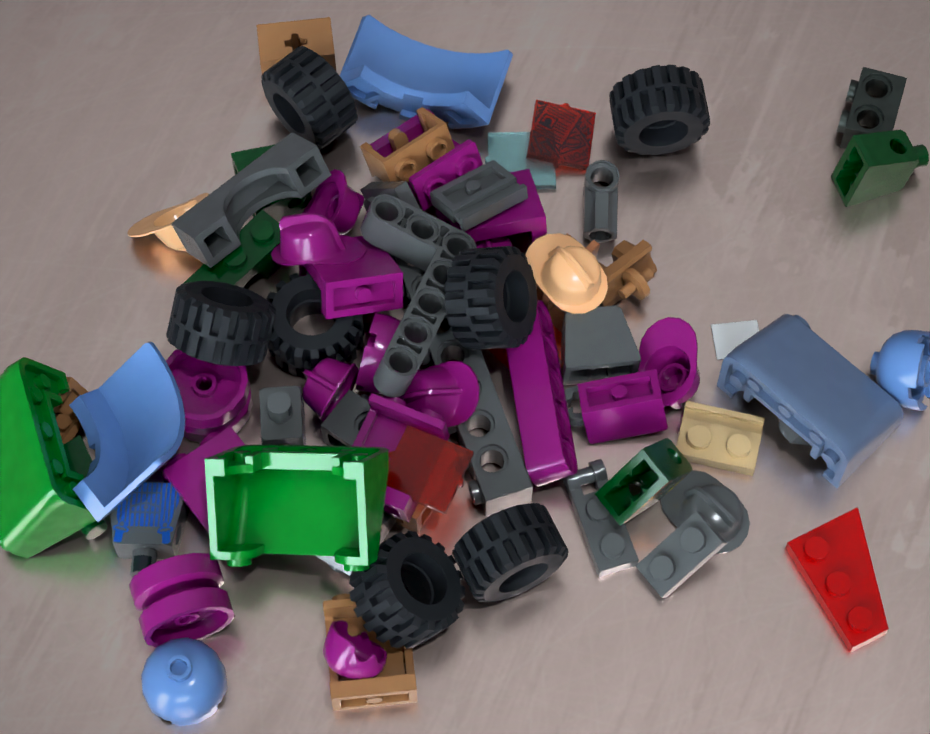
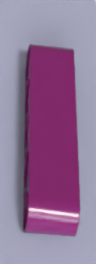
(542, 404)

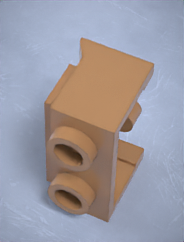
(413, 155)

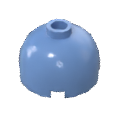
(904, 367)
(184, 681)

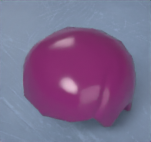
(352, 655)

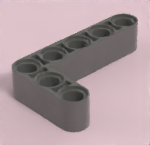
(431, 247)

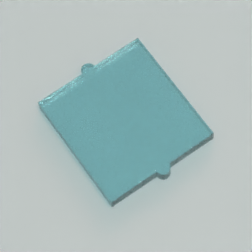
(510, 152)

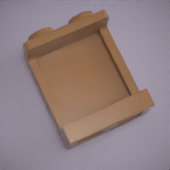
(390, 687)

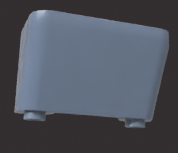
(813, 393)

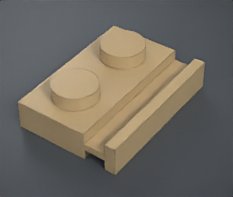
(720, 438)

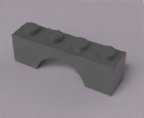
(284, 171)

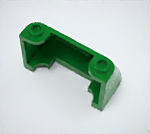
(34, 468)
(297, 502)

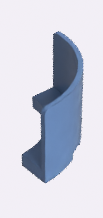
(413, 75)
(133, 427)

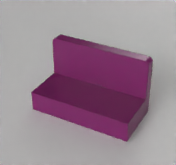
(622, 406)

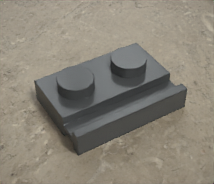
(478, 195)

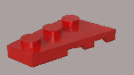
(842, 578)

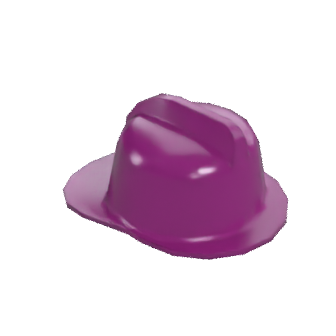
(337, 202)
(314, 240)
(672, 350)
(328, 385)
(445, 389)

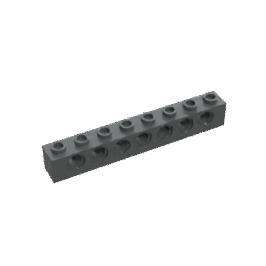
(491, 489)

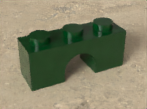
(251, 257)

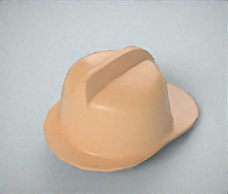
(160, 224)
(567, 273)

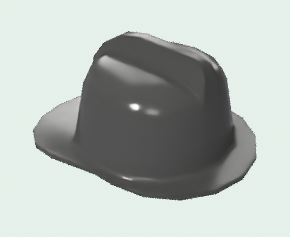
(715, 501)

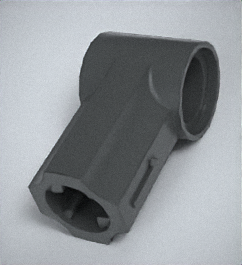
(601, 202)

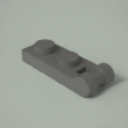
(605, 538)

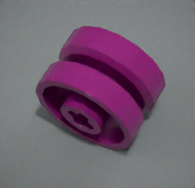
(211, 395)
(181, 599)

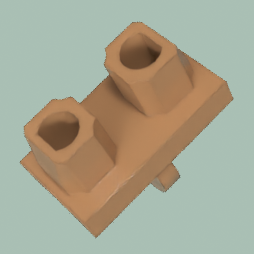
(629, 272)

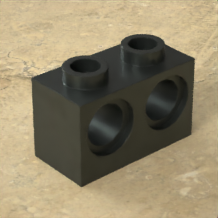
(875, 113)

